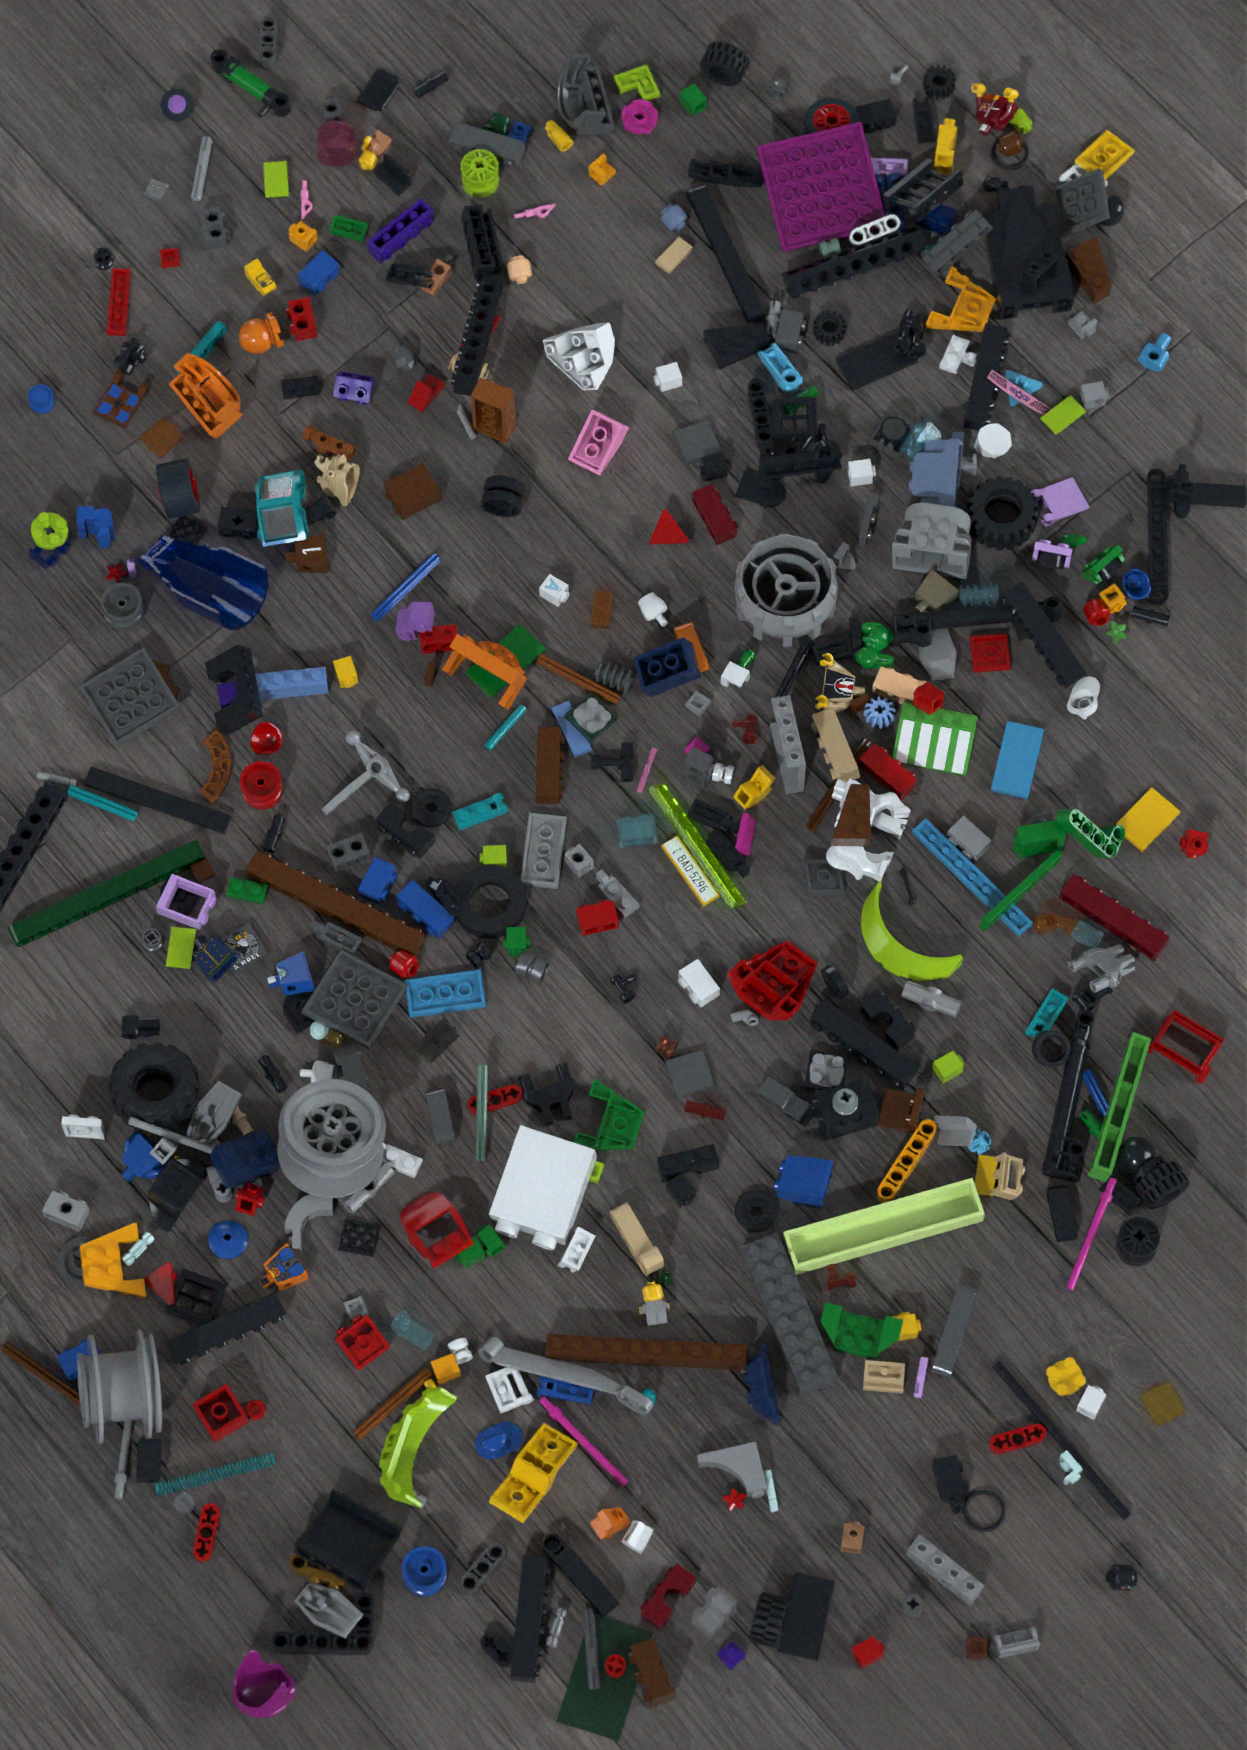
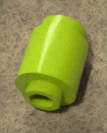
(1021, 122)

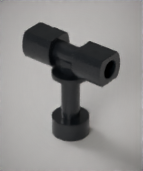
(623, 762)

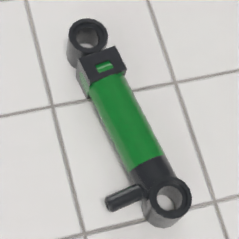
(233, 71)

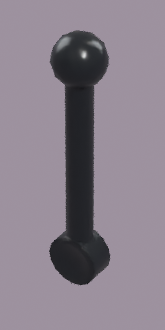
(903, 872)

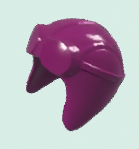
(261, 1687)

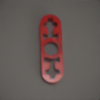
(498, 1092)
(1021, 1431)
(204, 1517)

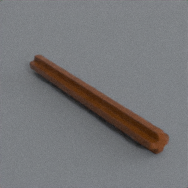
(827, 801)
(41, 1372)

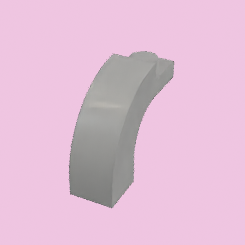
(304, 1210)

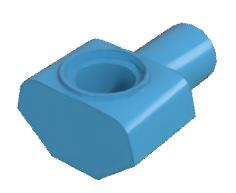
(1157, 351)

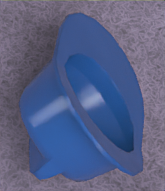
(498, 1440)

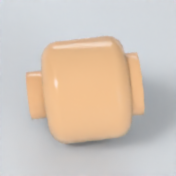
(519, 269)

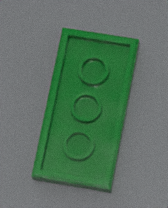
(522, 645)

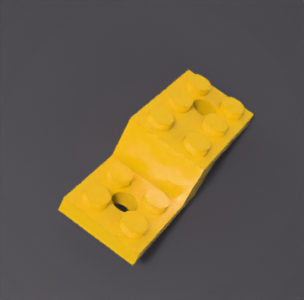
(533, 1472)

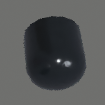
(1116, 210)

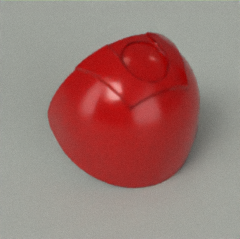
(266, 739)

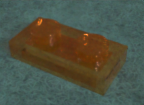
(601, 609)

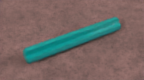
(102, 803)

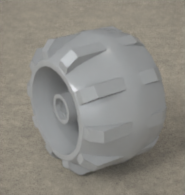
(781, 560)

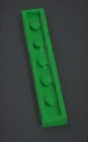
(1015, 895)

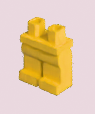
(945, 145)

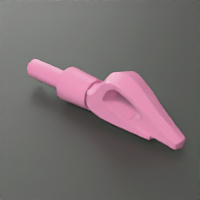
(304, 200)
(536, 211)

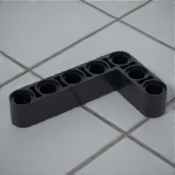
(331, 1648)

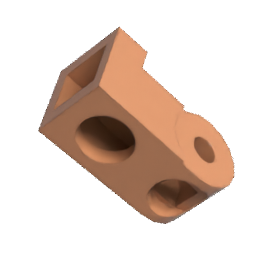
(441, 273)

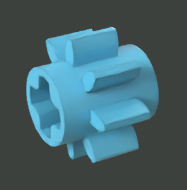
(980, 1142)

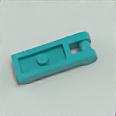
(479, 812)
(1047, 1013)

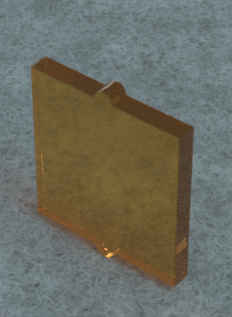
(161, 438)

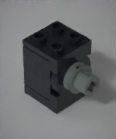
(845, 1109)

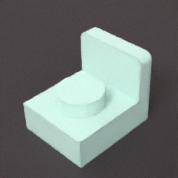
(1069, 1464)

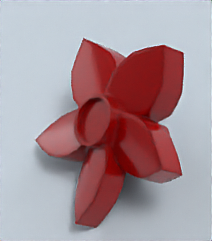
(116, 572)
(734, 1499)

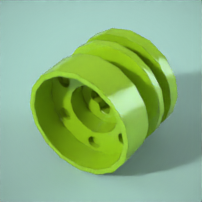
(480, 173)

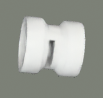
(718, 773)
(460, 1350)

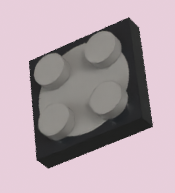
(825, 1070)

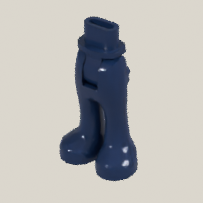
(891, 180)

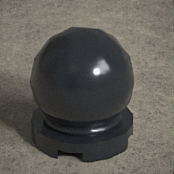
(1138, 1157)

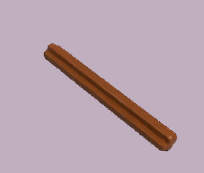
(578, 679)
(390, 1405)

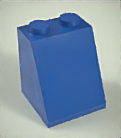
(804, 1180)

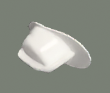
(1084, 697)

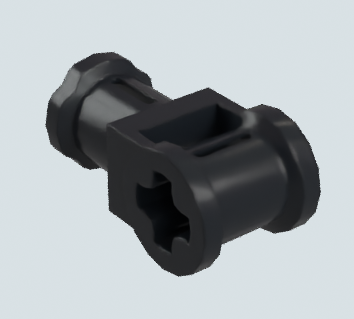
(1088, 999)

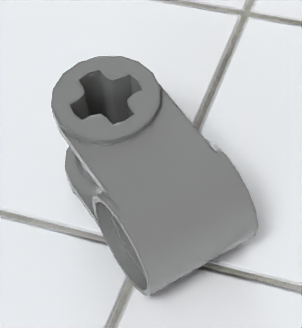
(218, 1185)

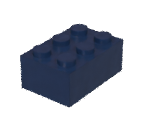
(667, 667)
(245, 1158)

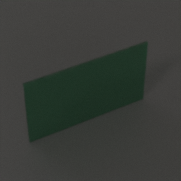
(606, 1708)

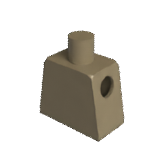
(935, 593)

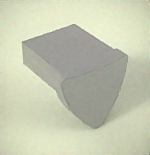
(843, 558)

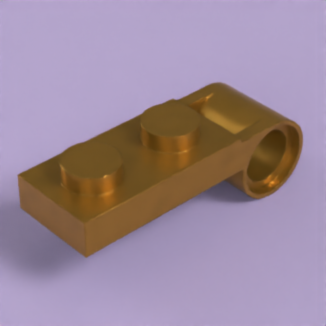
(316, 1576)

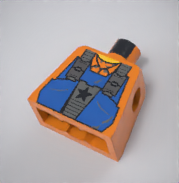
(283, 1270)

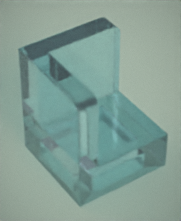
(1087, 934)

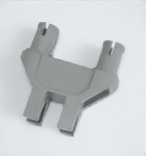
(1106, 963)

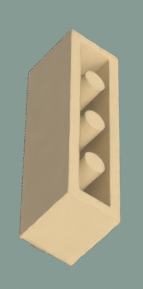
(835, 745)

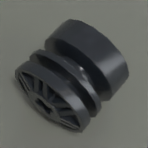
(1130, 1249)

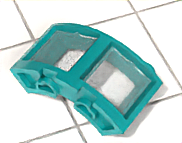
(280, 507)

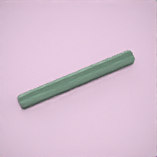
(481, 1112)

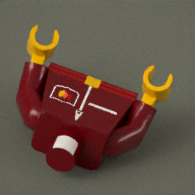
(994, 110)

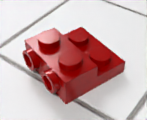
(361, 1341)

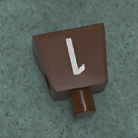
(310, 555)

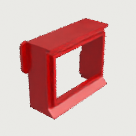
(1200, 1072)

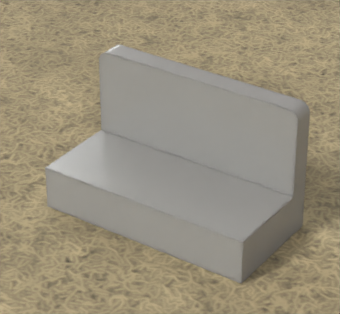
(955, 1130)

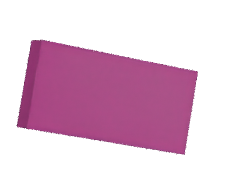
(745, 834)

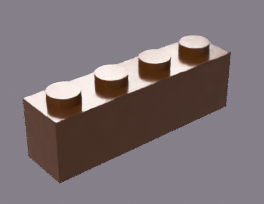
(548, 765)

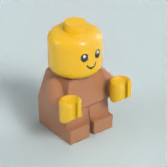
(372, 153)

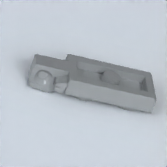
(613, 890)

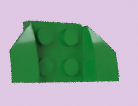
(859, 1333)

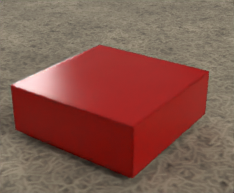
(169, 257)

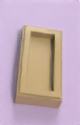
(674, 255)

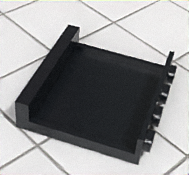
(348, 1540)

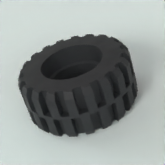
(1007, 492)

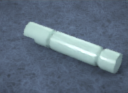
(771, 1491)

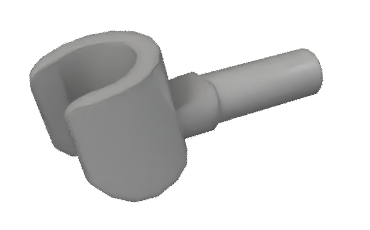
(896, 78)

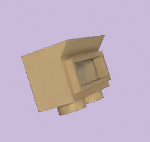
(1008, 1177)

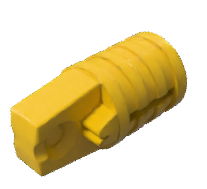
(558, 136)

